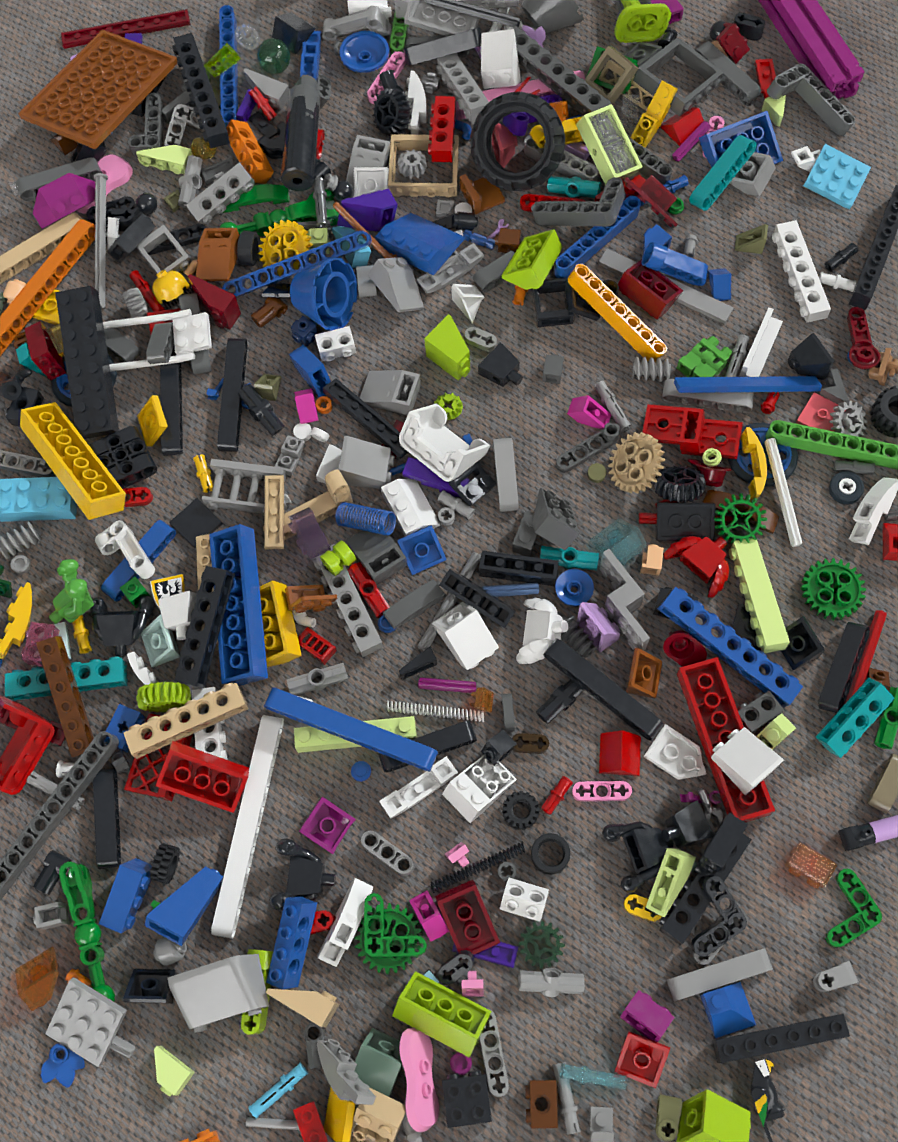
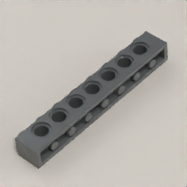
(557, 75)

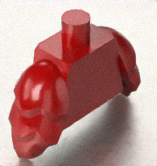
(703, 559)

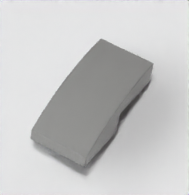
(290, 454)

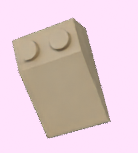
(310, 1004)

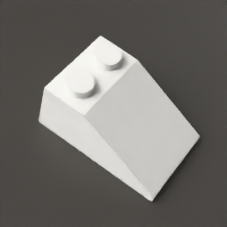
(499, 59)

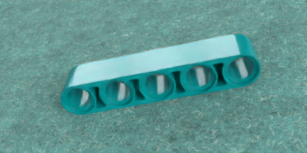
(722, 172)

